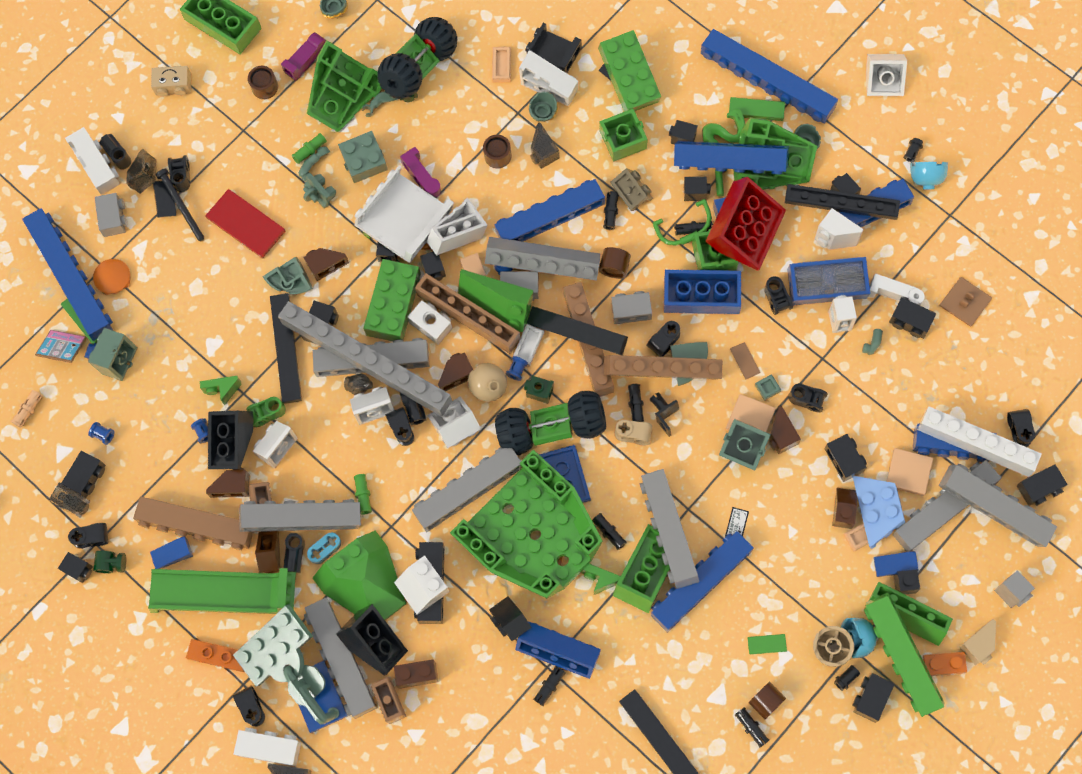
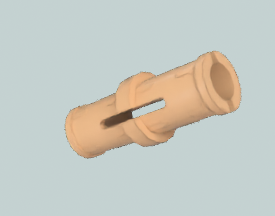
(26, 408)

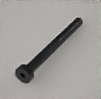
(162, 174)

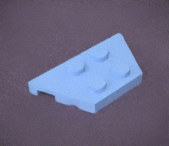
(879, 508)

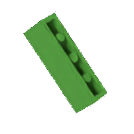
(917, 616)

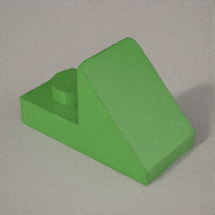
(226, 386)
(605, 578)

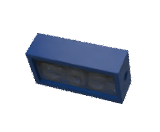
(827, 280)

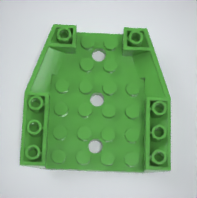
(541, 503)

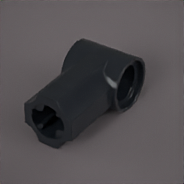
(115, 151)
(414, 410)
(293, 556)

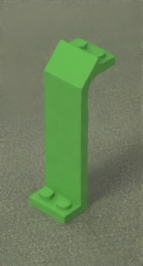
(221, 591)

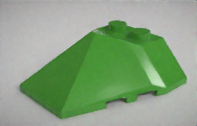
(340, 87)
(800, 154)
(362, 577)

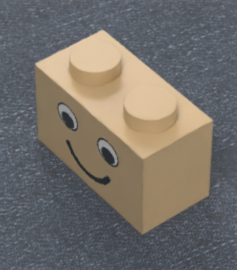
(171, 80)

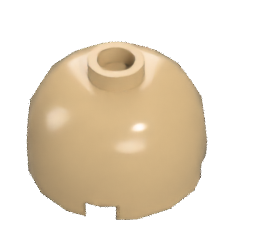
(487, 382)
(833, 646)

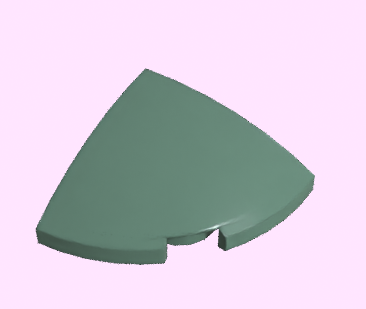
(289, 278)
(689, 350)

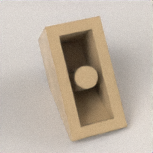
(981, 644)

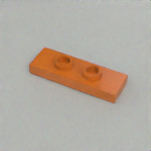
(213, 655)

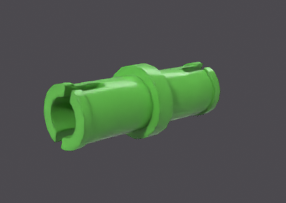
(309, 148)
(362, 493)

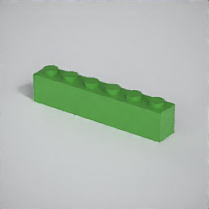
(904, 655)

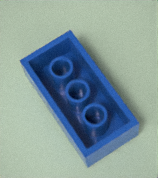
(702, 291)

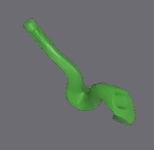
(712, 129)

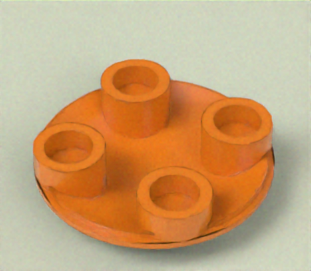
(111, 276)

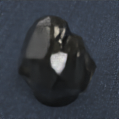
(357, 384)

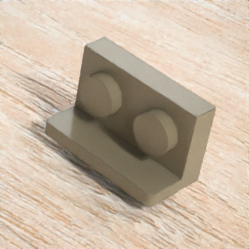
(631, 188)

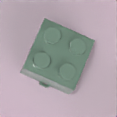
(362, 157)
(112, 354)
(744, 444)

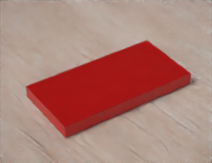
(245, 223)

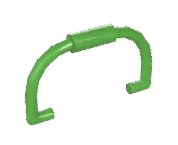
(688, 238)

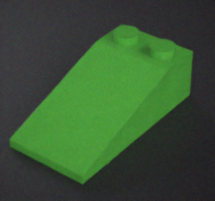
(499, 298)
(643, 573)

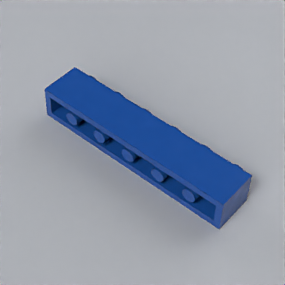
(731, 156)
(551, 213)
(710, 574)

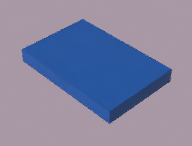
(568, 465)
(326, 699)

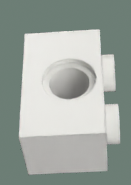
(842, 314)
(435, 331)

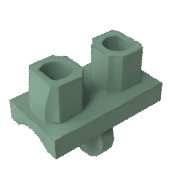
(315, 191)

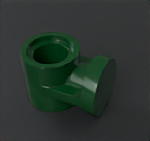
(106, 562)

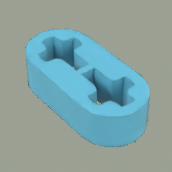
(320, 544)

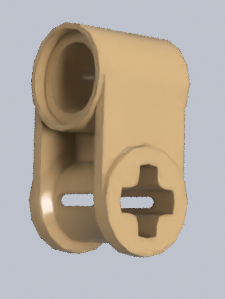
(635, 432)

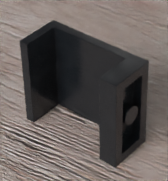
(554, 48)

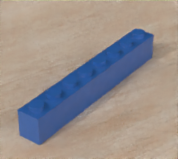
(768, 76)
(67, 274)

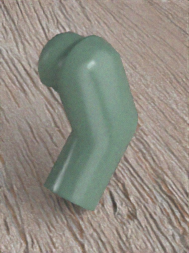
(875, 343)

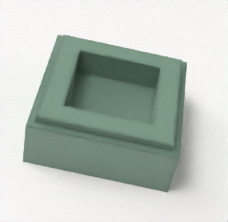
(767, 387)

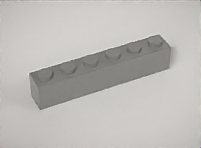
(542, 258)
(406, 354)
(467, 488)
(997, 505)
(938, 511)
(299, 516)
(670, 530)
(341, 660)

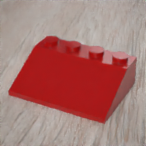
(746, 223)

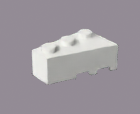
(457, 229)

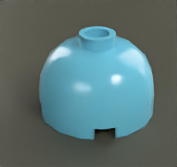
(928, 174)
(862, 635)

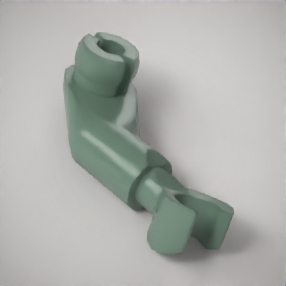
(380, 98)
(313, 159)

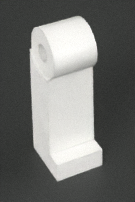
(895, 289)

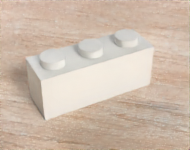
(267, 747)

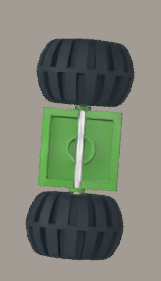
(404, 71)
(552, 423)

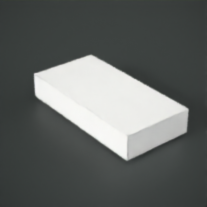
(529, 343)

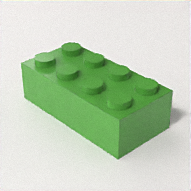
(222, 21)
(629, 71)
(392, 300)

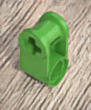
(264, 411)

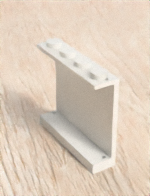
(401, 215)

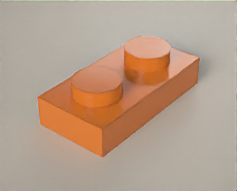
(945, 663)

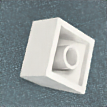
(885, 74)
(837, 232)
(371, 405)
(455, 424)
(275, 444)
(421, 585)

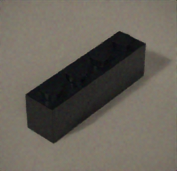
(435, 554)

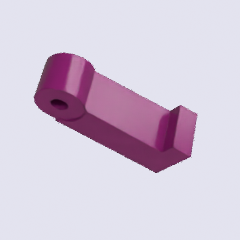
(303, 57)
(411, 162)

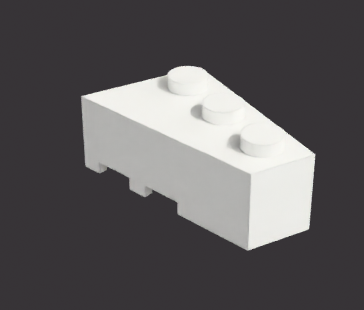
(543, 76)
(93, 161)

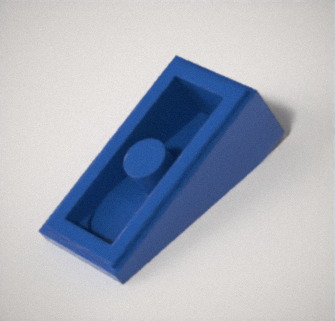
(171, 553)
(890, 564)

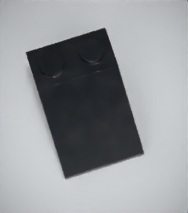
(228, 438)
(372, 640)

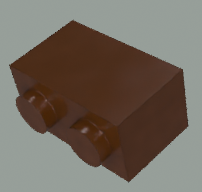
(416, 674)

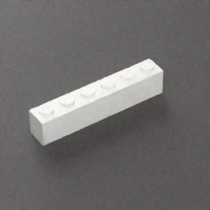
(979, 441)

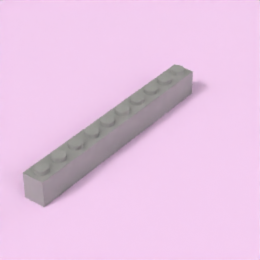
(365, 358)

